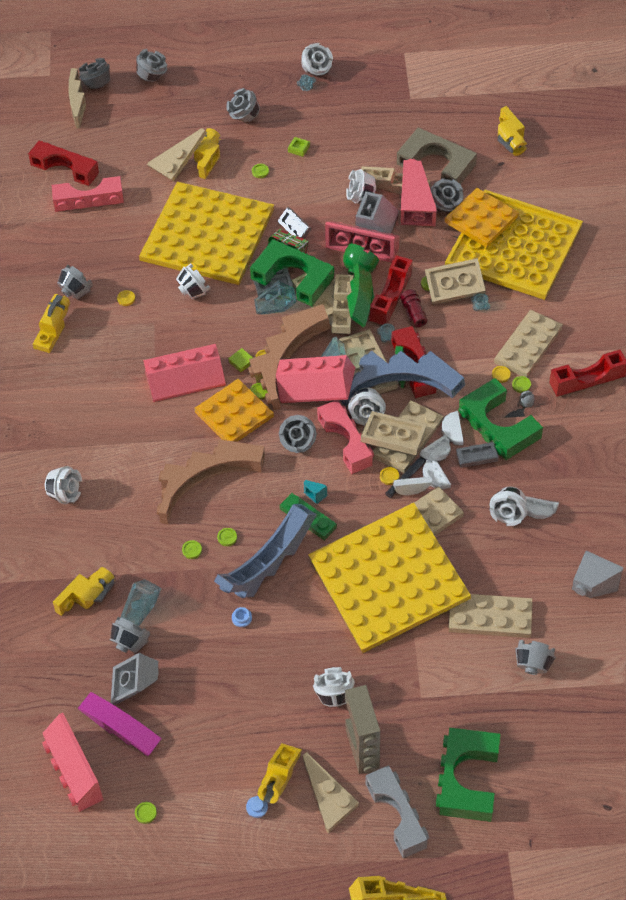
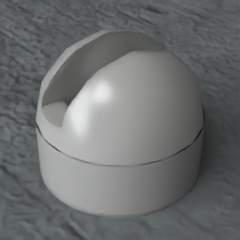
(527, 399)

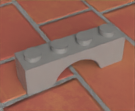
(386, 789)

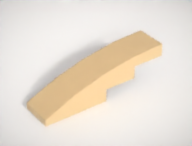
(76, 97)
(387, 178)
(341, 316)

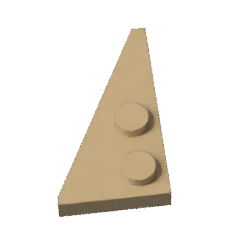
(174, 159)
(332, 798)

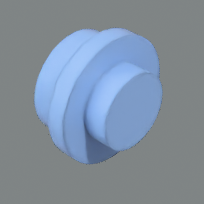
(241, 617)
(256, 807)

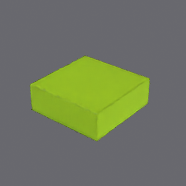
(298, 146)
(240, 360)

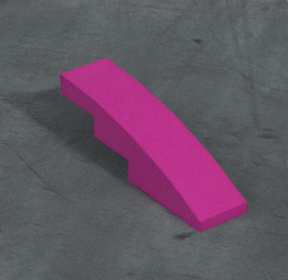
(119, 723)

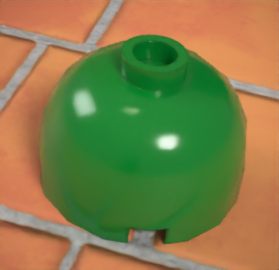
(355, 254)

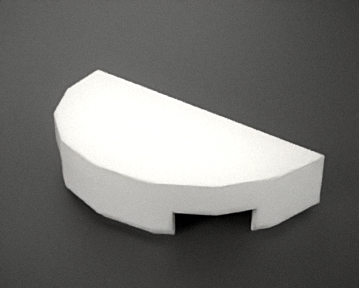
(452, 429)
(437, 450)
(438, 477)
(412, 485)
(540, 508)

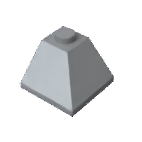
(596, 576)
(132, 677)

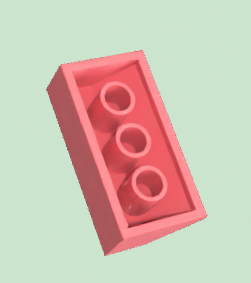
(381, 244)
(184, 372)
(314, 379)
(71, 763)

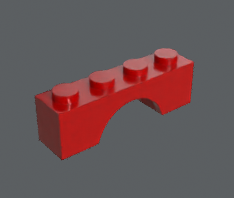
(45, 156)
(397, 280)
(412, 348)
(606, 369)

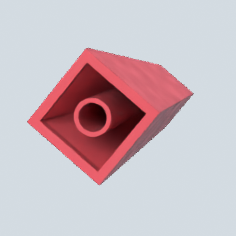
(416, 200)

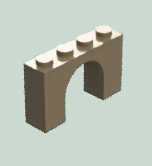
(424, 143)
(362, 730)

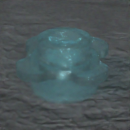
(306, 82)
(480, 302)
(383, 330)

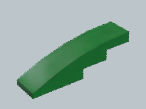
(360, 297)

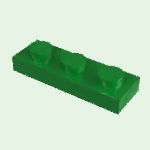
(321, 526)

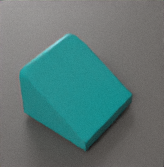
(315, 491)

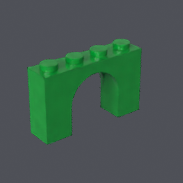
(280, 256)
(507, 440)
(455, 799)

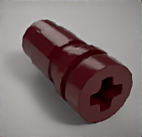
(415, 311)

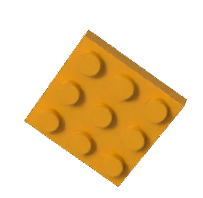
(481, 217)
(234, 412)

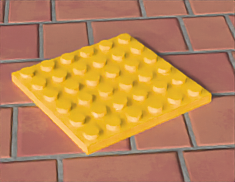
(209, 231)
(526, 253)
(389, 577)

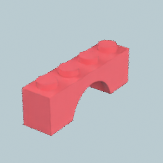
(69, 198)
(335, 419)

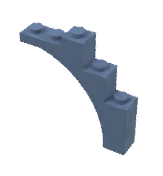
(429, 370)
(285, 541)

